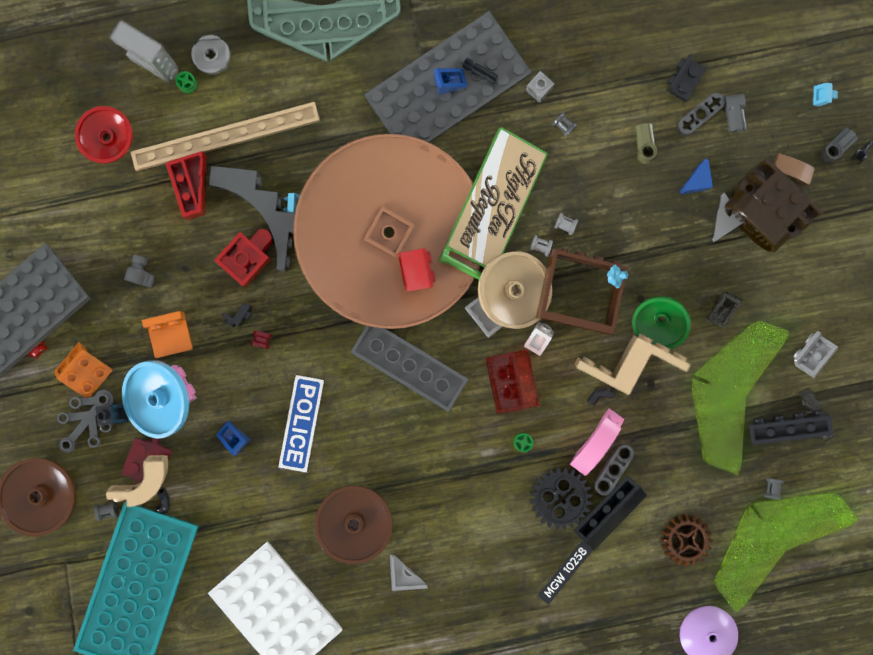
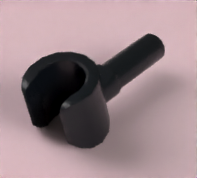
(861, 154)

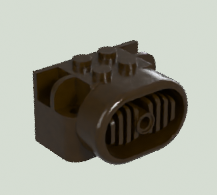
(770, 206)

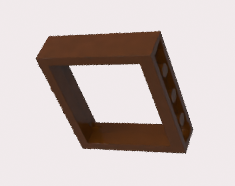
(597, 262)

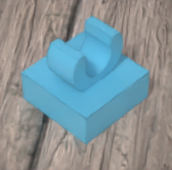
(824, 94)
(292, 202)

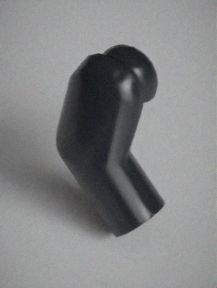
(599, 392)
(165, 500)

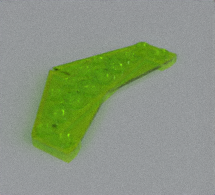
(723, 400)
(763, 541)

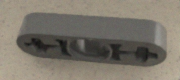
(701, 106)

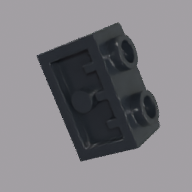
(686, 78)

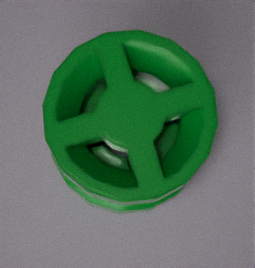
(183, 79)
(525, 444)

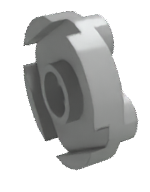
(204, 46)

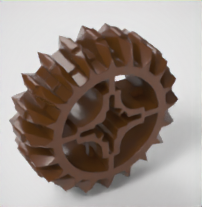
(680, 546)

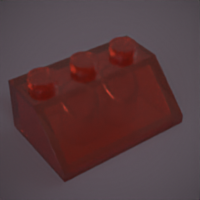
(512, 381)

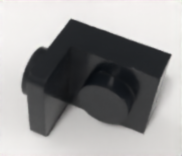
(111, 414)

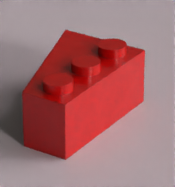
(189, 184)

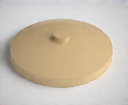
(512, 289)

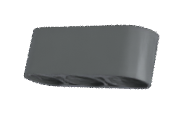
(621, 463)

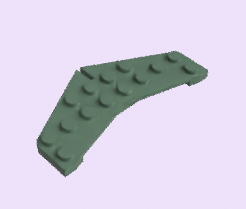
(315, 26)

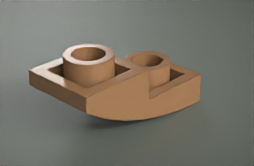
(794, 169)

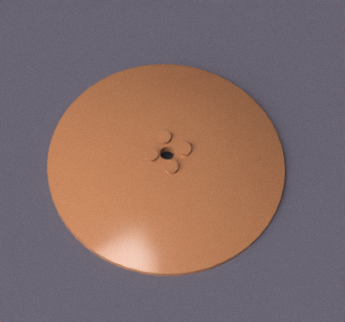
(343, 219)

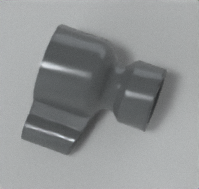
(136, 274)

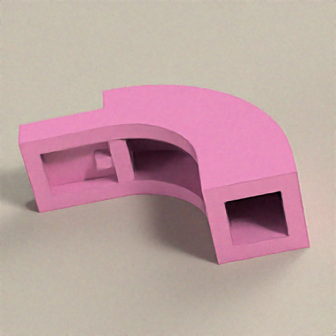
(598, 443)

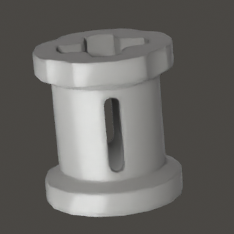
(566, 223)
(541, 245)

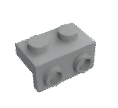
(814, 354)

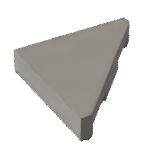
(724, 223)
(403, 577)

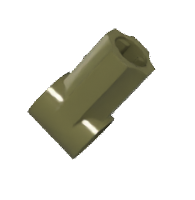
(645, 141)

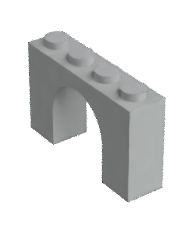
(145, 52)

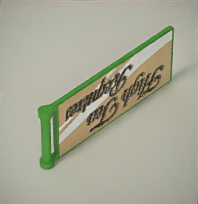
(494, 202)

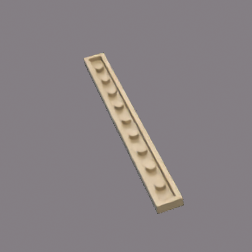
(225, 136)

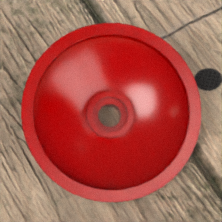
(93, 128)

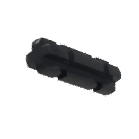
(480, 71)

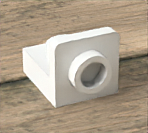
(539, 338)

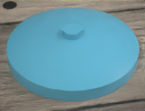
(155, 399)

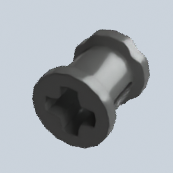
(562, 118)
(774, 488)
(106, 511)

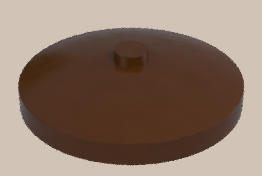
(36, 496)
(353, 524)

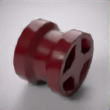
(261, 339)

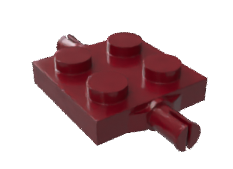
(138, 453)

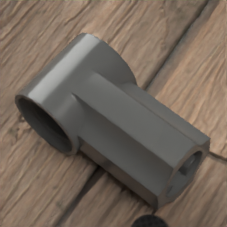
(734, 109)
(838, 145)

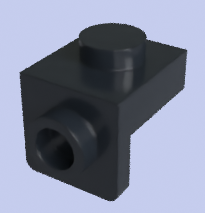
(242, 315)

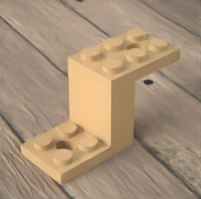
(631, 363)

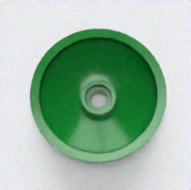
(666, 332)

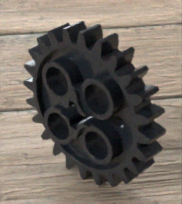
(571, 512)

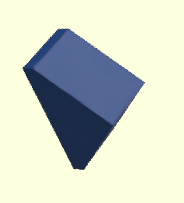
(449, 79)
(699, 180)
(232, 438)

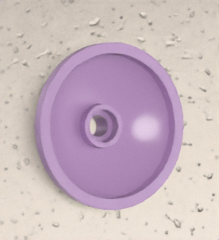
(702, 624)

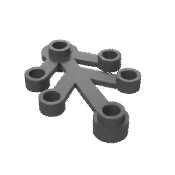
(87, 418)

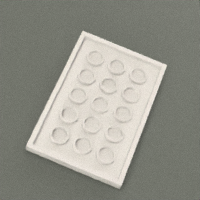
(274, 607)

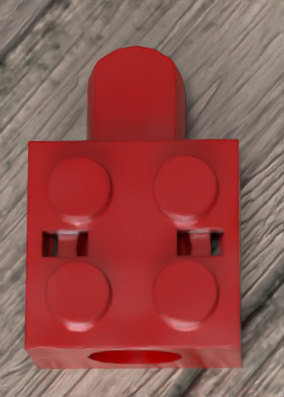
(248, 257)

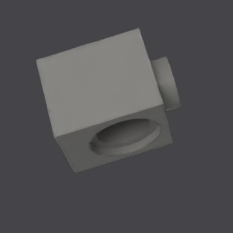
(539, 86)

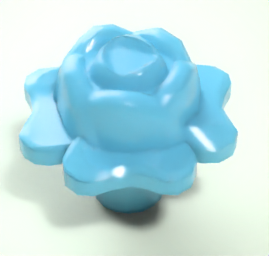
(616, 276)

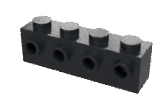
(790, 428)
(610, 512)

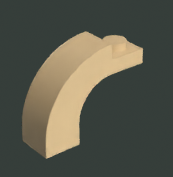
(154, 475)

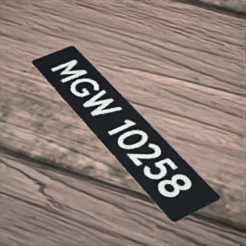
(565, 572)

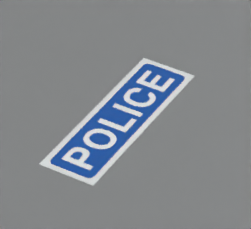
(301, 423)

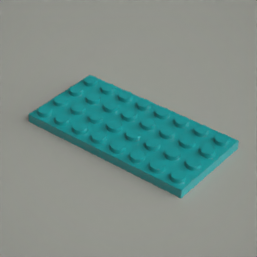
(136, 584)

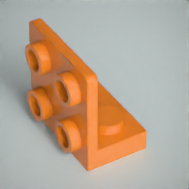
(168, 334)
(82, 371)

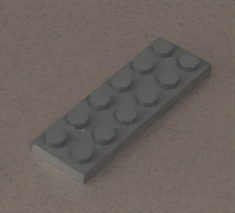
(409, 366)

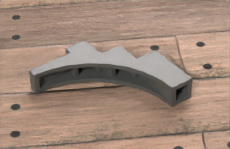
(246, 185)

